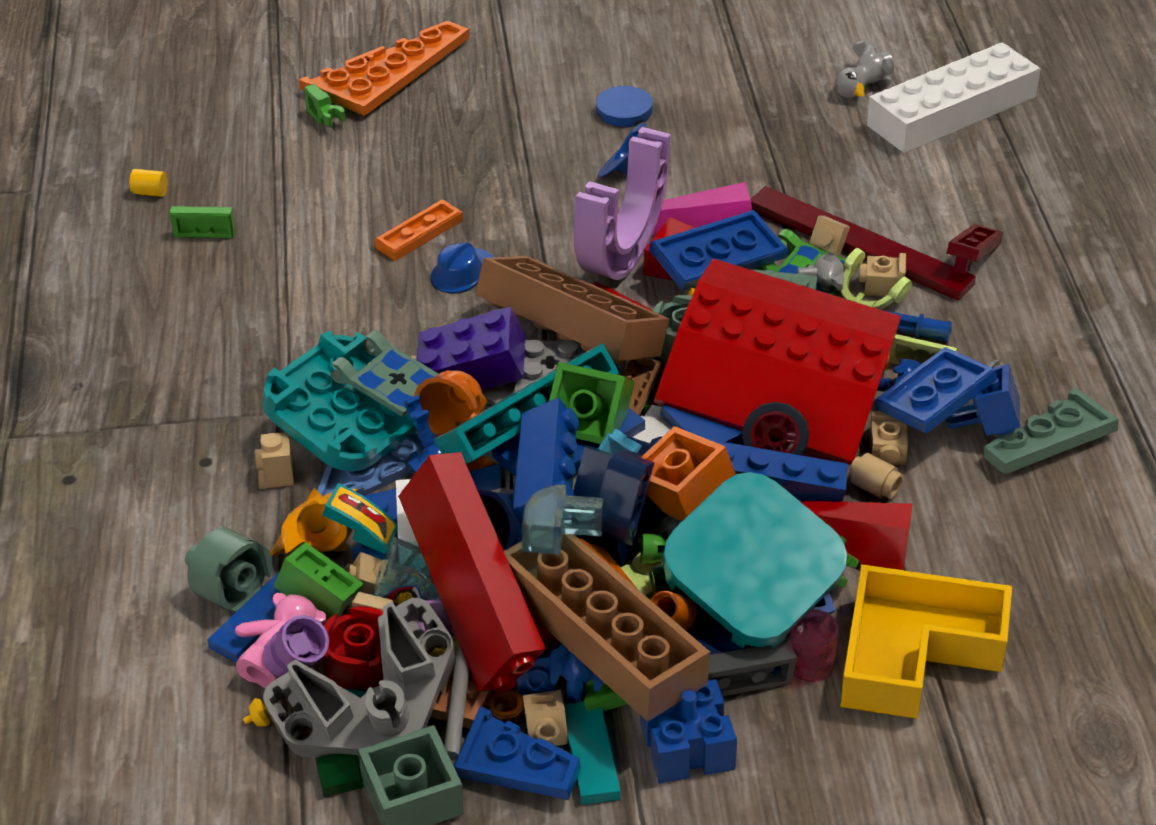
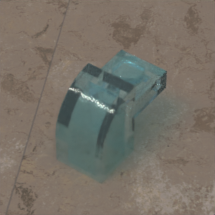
(554, 512)

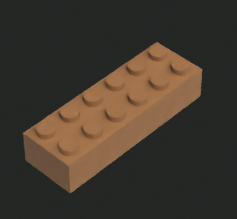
(572, 308)
(610, 626)

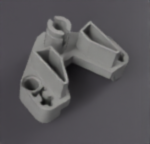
(394, 708)

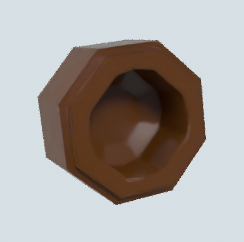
(507, 706)

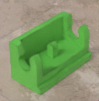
(318, 579)

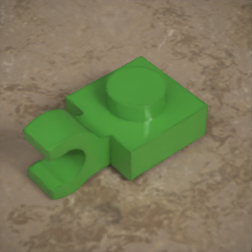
(320, 106)

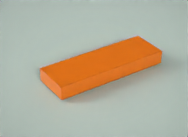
(418, 230)

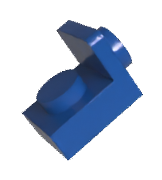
(538, 677)

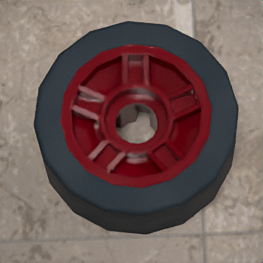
(780, 416)

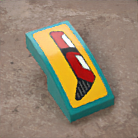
(371, 523)

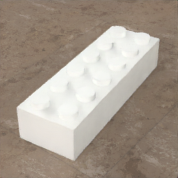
(952, 97)

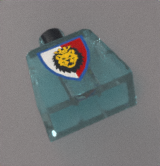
(404, 574)

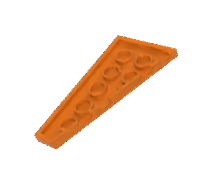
(381, 73)

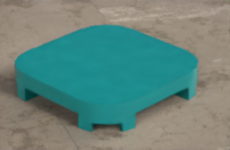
(333, 417)
(754, 559)

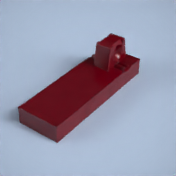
(973, 245)

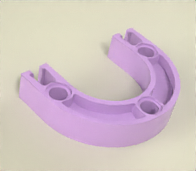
(614, 241)

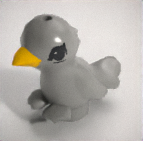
(869, 69)

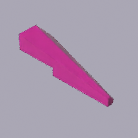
(706, 206)

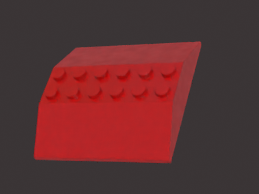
(777, 341)

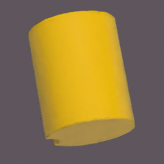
(148, 182)

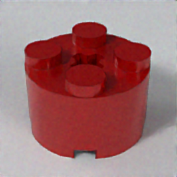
(354, 649)

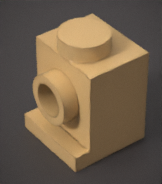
(882, 273)
(888, 438)
(275, 461)

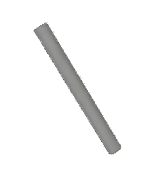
(457, 705)

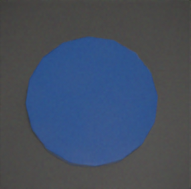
(624, 105)

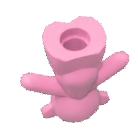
(251, 662)

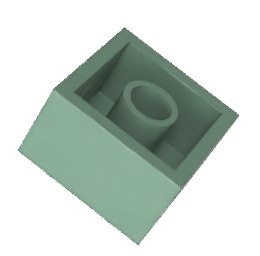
(411, 779)

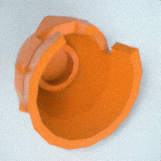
(450, 400)

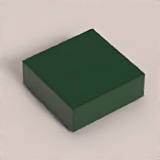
(338, 773)

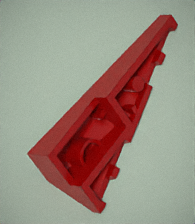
(873, 531)

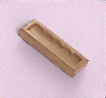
(645, 376)

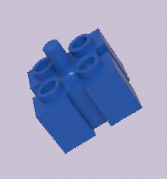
(691, 736)

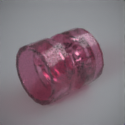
(815, 645)

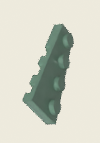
(1056, 431)

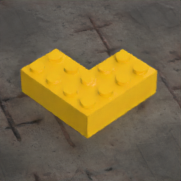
(917, 619)

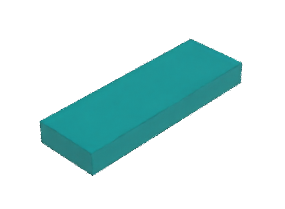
(591, 744)

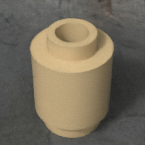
(875, 476)

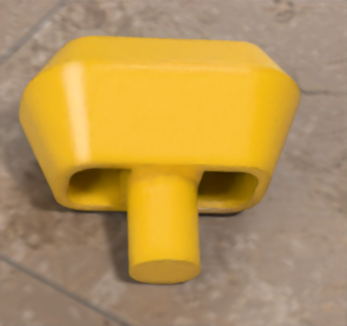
(258, 714)

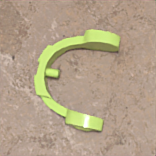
(896, 294)

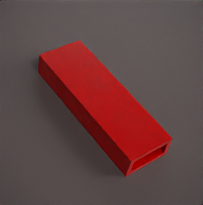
(471, 572)

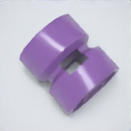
(298, 639)

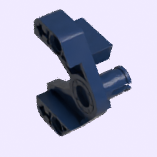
(623, 485)

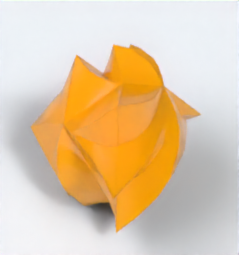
(309, 526)

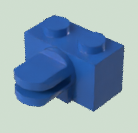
(994, 407)

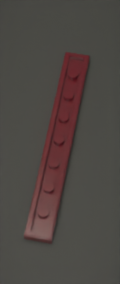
(919, 266)

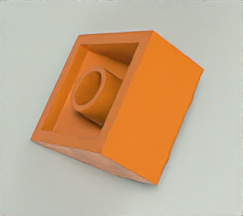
(685, 471)

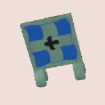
(388, 377)

